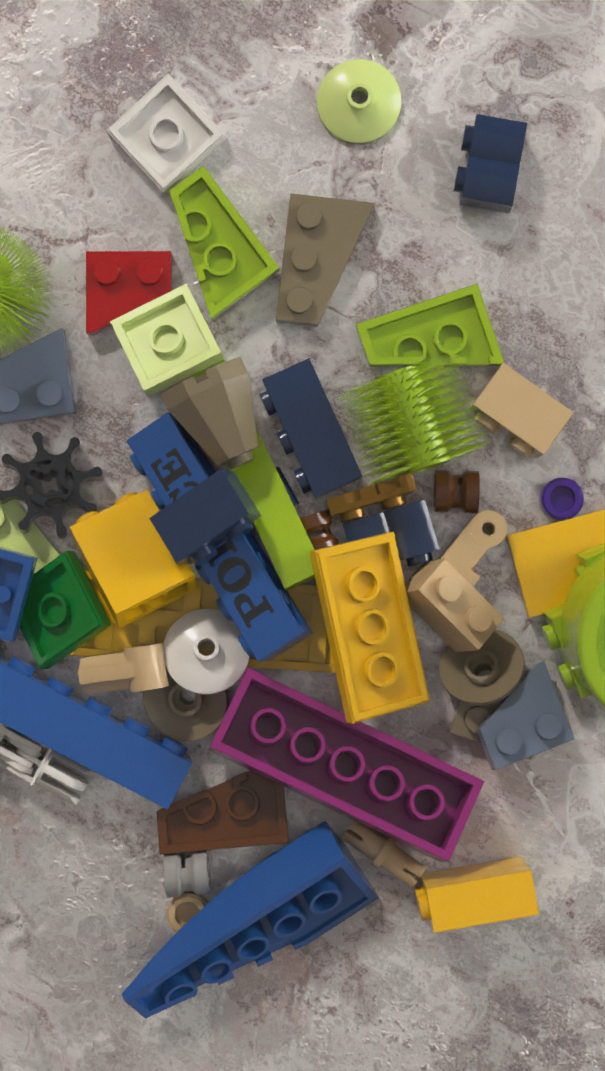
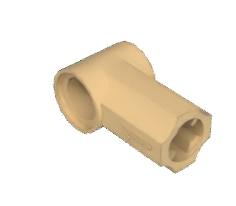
(134, 669)

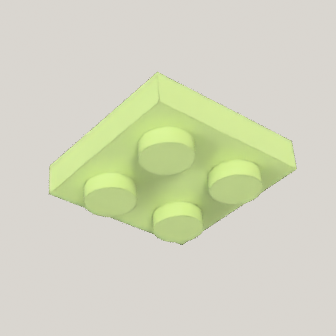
(167, 340)

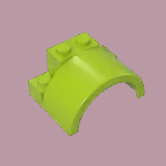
(579, 628)

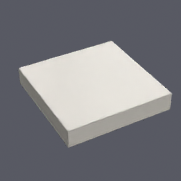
(166, 134)

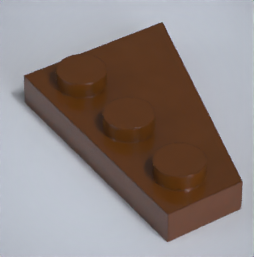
(227, 816)

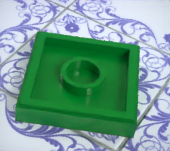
(61, 611)

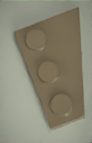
(316, 251)

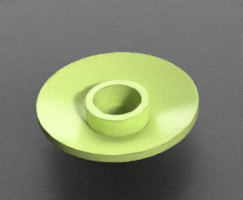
(354, 121)

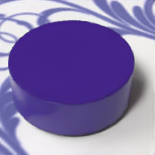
(561, 499)

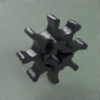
(58, 467)

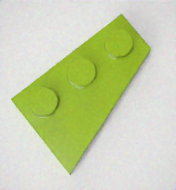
(220, 243)
(433, 328)

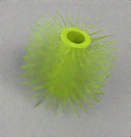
(10, 291)
(412, 419)

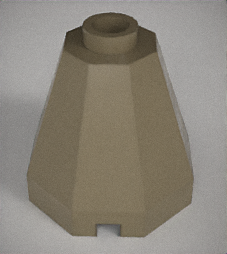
(218, 412)

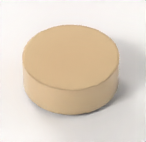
(184, 908)

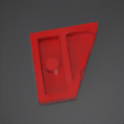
(122, 283)

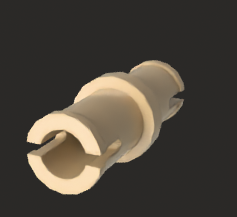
(384, 853)

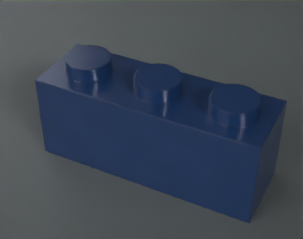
(309, 429)

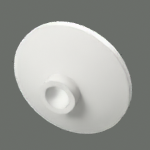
(198, 672)

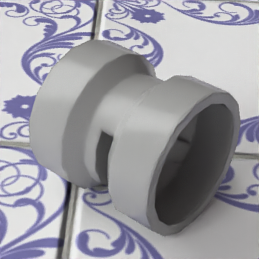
(186, 874)

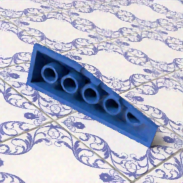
(275, 904)

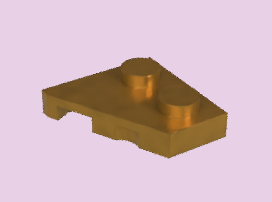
(388, 494)

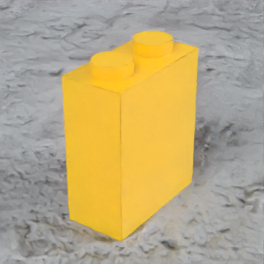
(130, 558)
(477, 894)

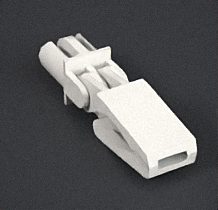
(28, 756)

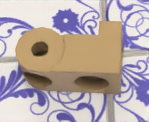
(473, 541)

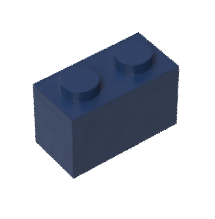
(206, 518)

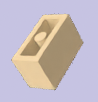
(520, 412)
(451, 606)

